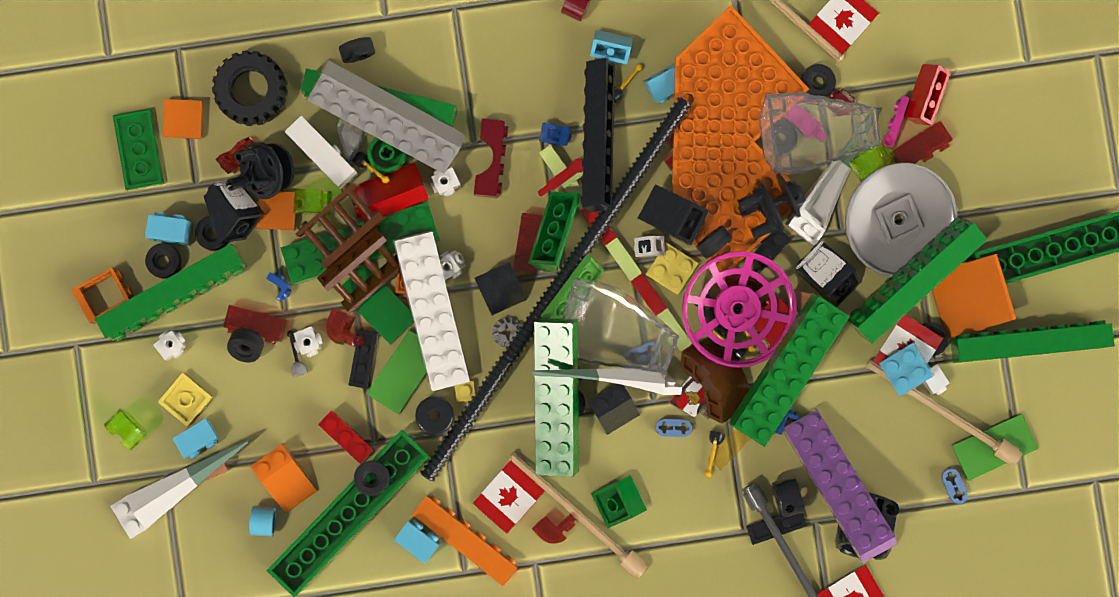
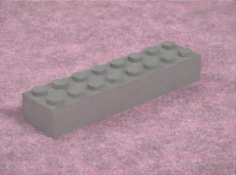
(386, 117)

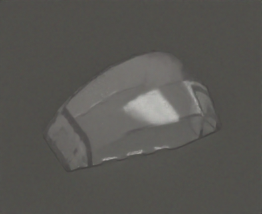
(813, 131)
(618, 329)

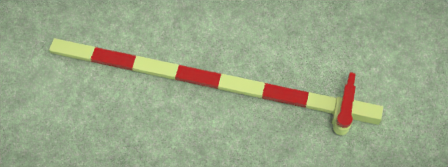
(568, 179)

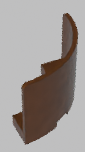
(722, 384)

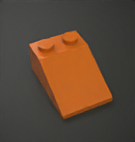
(283, 478)

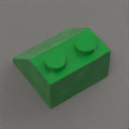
(619, 501)

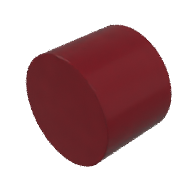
(575, 8)

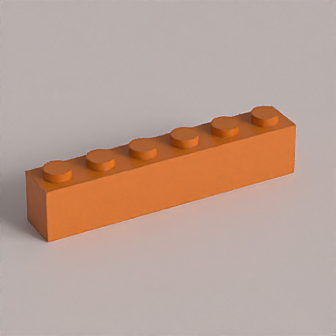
(466, 541)

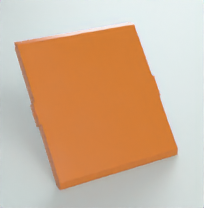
(973, 297)

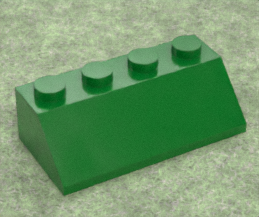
(554, 231)

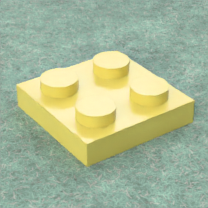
(672, 269)
(185, 399)

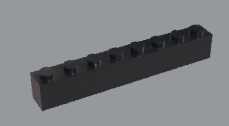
(598, 135)

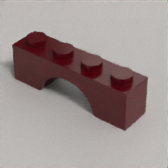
(493, 134)

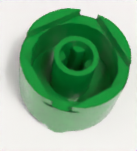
(381, 163)

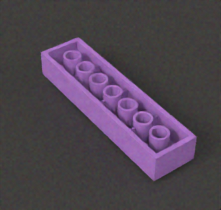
(840, 486)

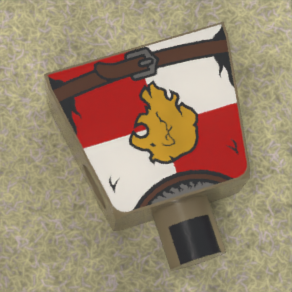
(691, 399)

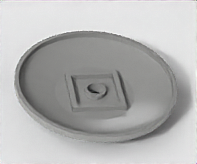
(894, 190)

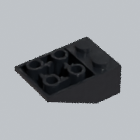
(673, 214)

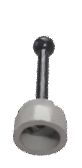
(297, 368)

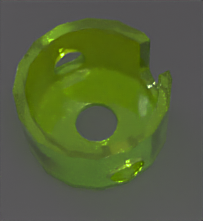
(870, 161)
(310, 201)
(126, 427)

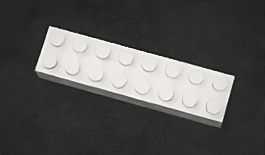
(431, 310)

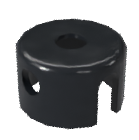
(446, 415)
(787, 497)

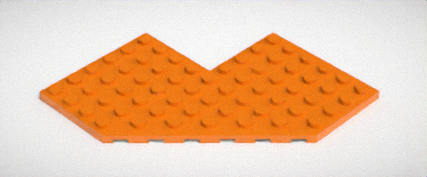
(715, 146)

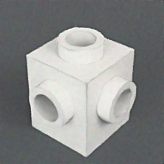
(447, 189)
(451, 264)
(301, 339)
(164, 348)

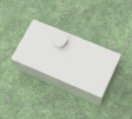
(321, 152)

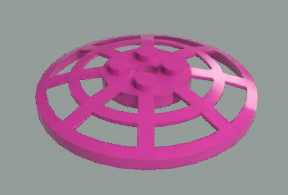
(750, 308)

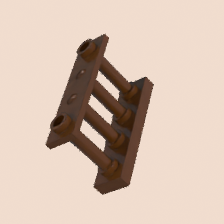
(344, 244)
(350, 260)

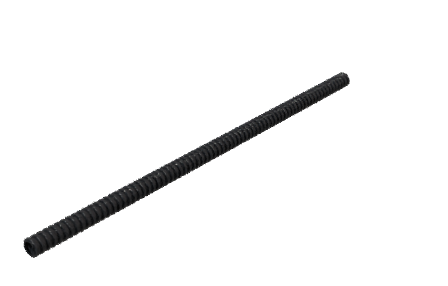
(527, 330)

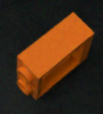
(85, 304)

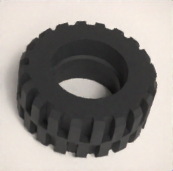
(239, 65)

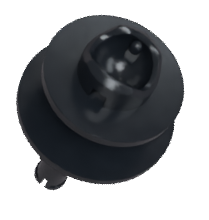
(263, 169)
(761, 201)

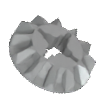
(500, 326)

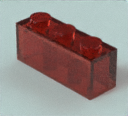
(923, 145)
(526, 238)
(267, 326)

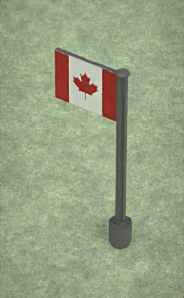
(856, 584)

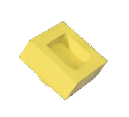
(465, 391)

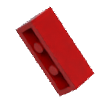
(927, 94)
(346, 437)

